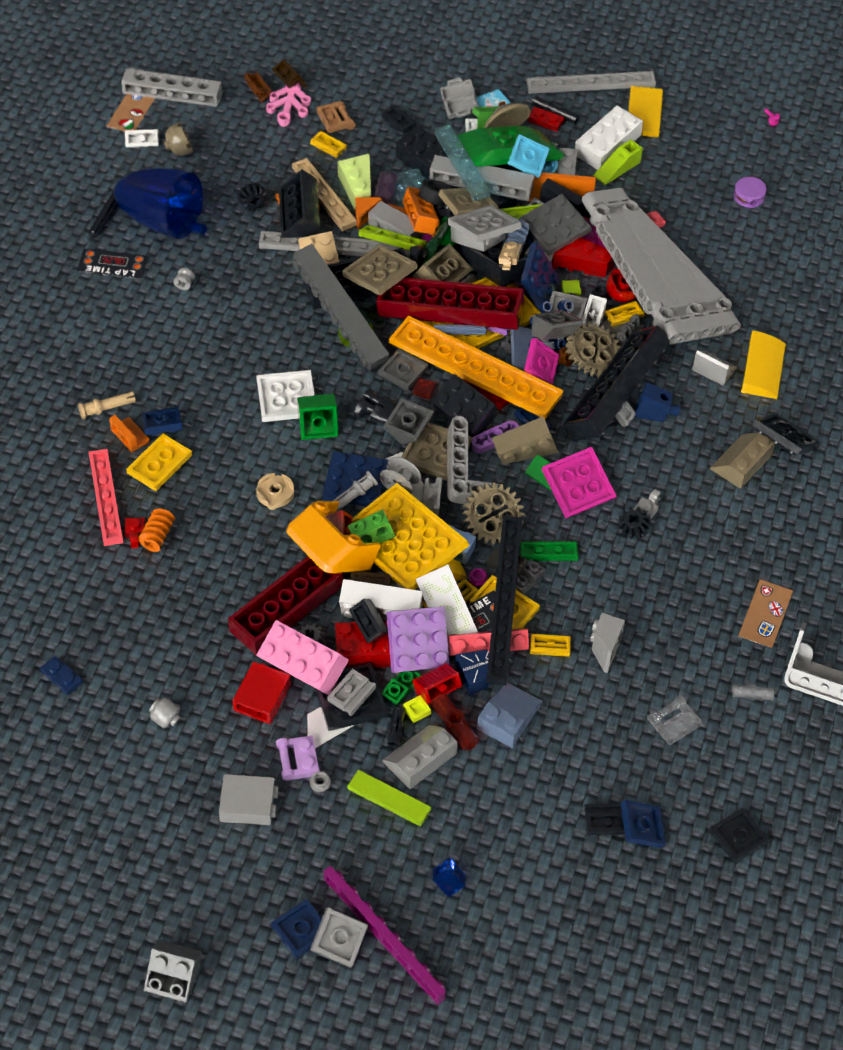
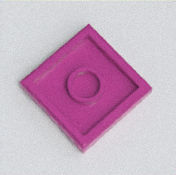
(541, 361)

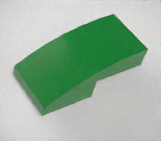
(400, 687)

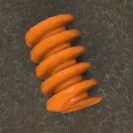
(156, 529)

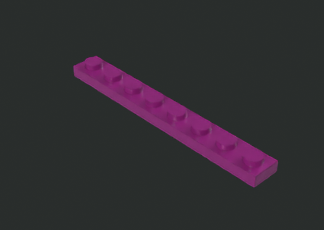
(389, 939)

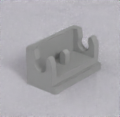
(432, 495)

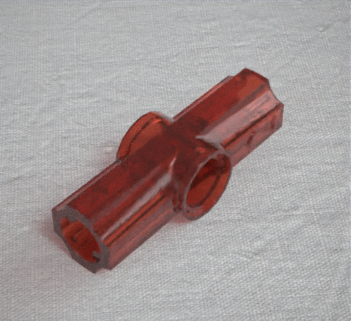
(461, 731)

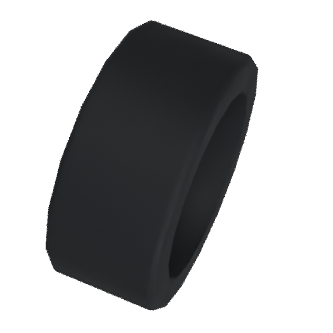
(430, 191)

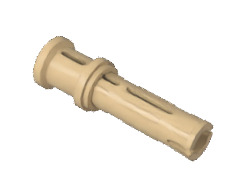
(97, 406)

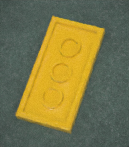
(646, 105)

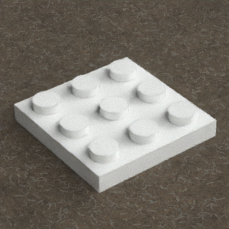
(280, 392)

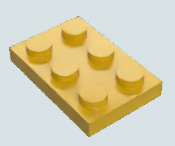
(159, 462)
(523, 606)

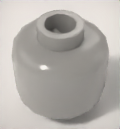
(164, 712)

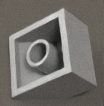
(606, 639)

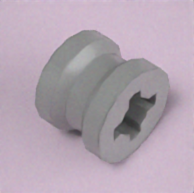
(184, 278)

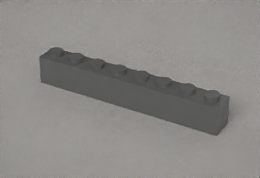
(340, 307)

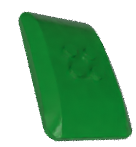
(495, 144)

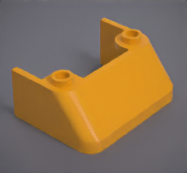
(326, 544)

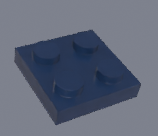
(162, 421)
(643, 824)
(298, 928)

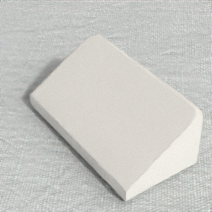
(142, 138)

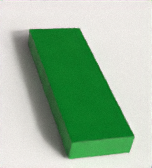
(549, 551)

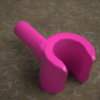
(773, 117)

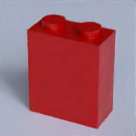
(261, 692)

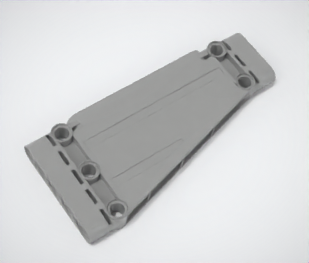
(658, 272)

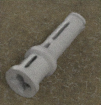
(358, 488)

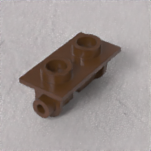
(258, 85)

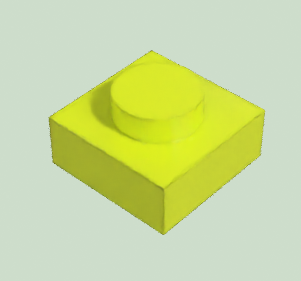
(417, 709)

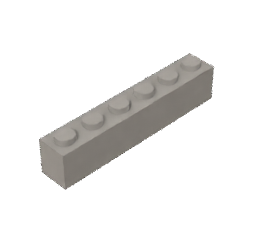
(498, 180)

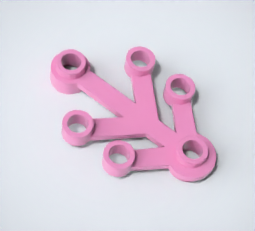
(289, 100)

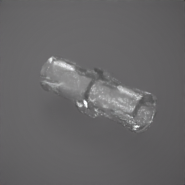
(753, 692)

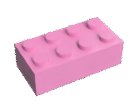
(302, 657)

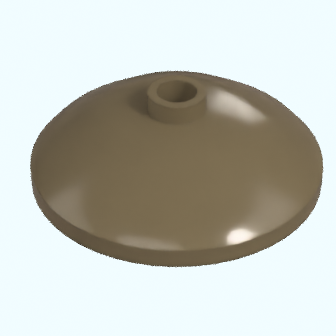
(508, 115)

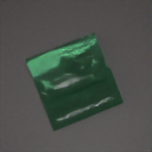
(436, 240)

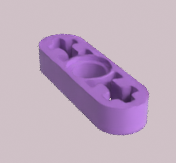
(488, 444)

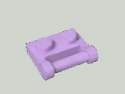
(304, 755)

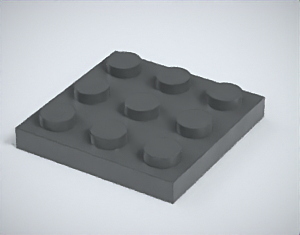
(555, 224)

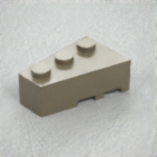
(525, 442)

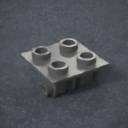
(624, 330)

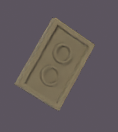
(461, 201)

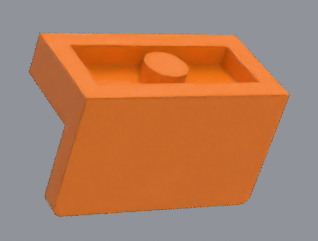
(128, 433)

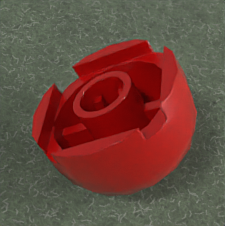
(618, 287)

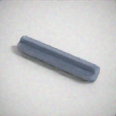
(461, 329)

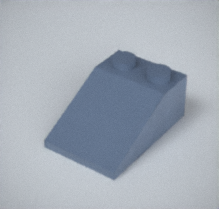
(508, 714)

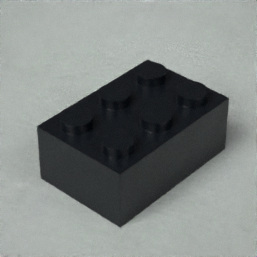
(461, 399)

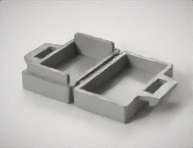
(459, 98)

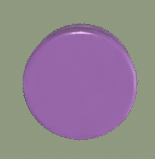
(749, 192)

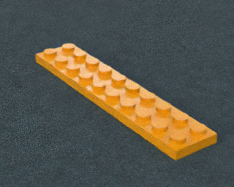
(476, 367)

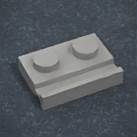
(351, 692)

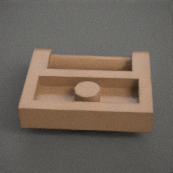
(332, 120)

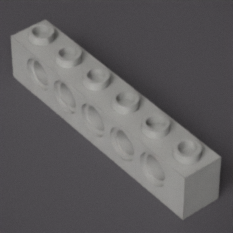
(172, 87)

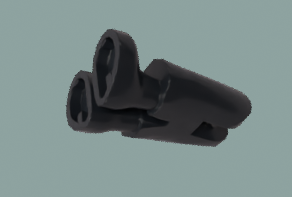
(380, 412)

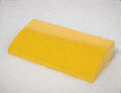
(763, 365)

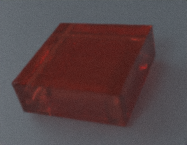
(424, 388)

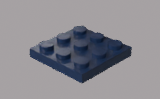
(539, 276)
(347, 468)

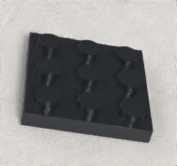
(785, 434)
(371, 709)

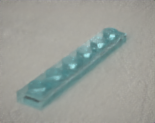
(462, 162)

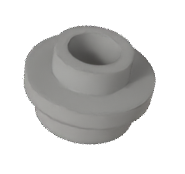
(320, 776)

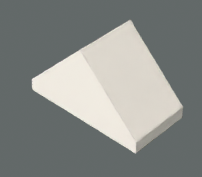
(594, 310)

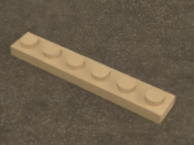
(327, 197)

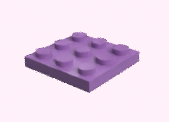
(417, 639)

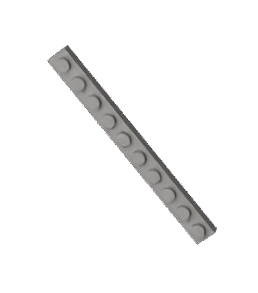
(344, 246)

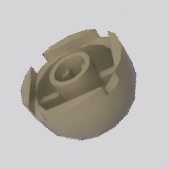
(178, 140)

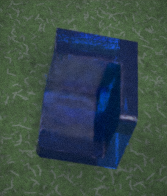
(449, 877)

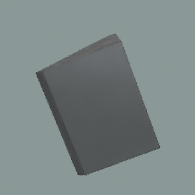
(407, 421)

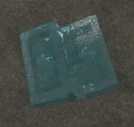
(409, 178)

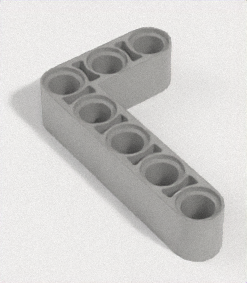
(458, 449)

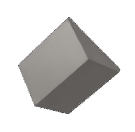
(713, 367)

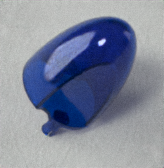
(162, 200)

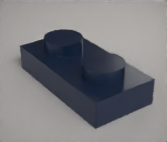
(61, 675)

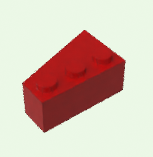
(585, 257)

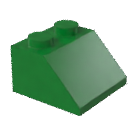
(317, 416)

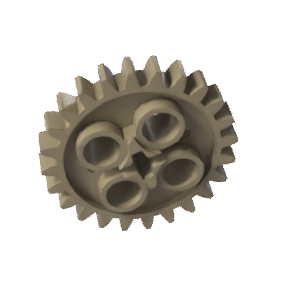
(592, 344)
(485, 499)

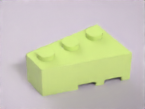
(355, 177)

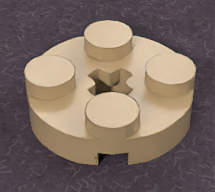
(278, 499)

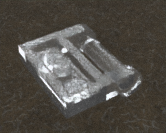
(678, 725)

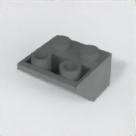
(172, 970)

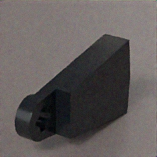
(551, 190)

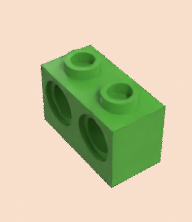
(373, 528)

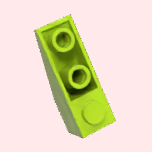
(619, 162)

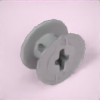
(400, 472)

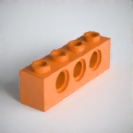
(421, 213)

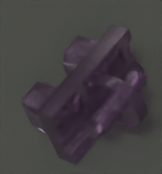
(385, 186)

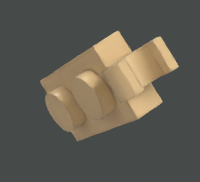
(510, 254)

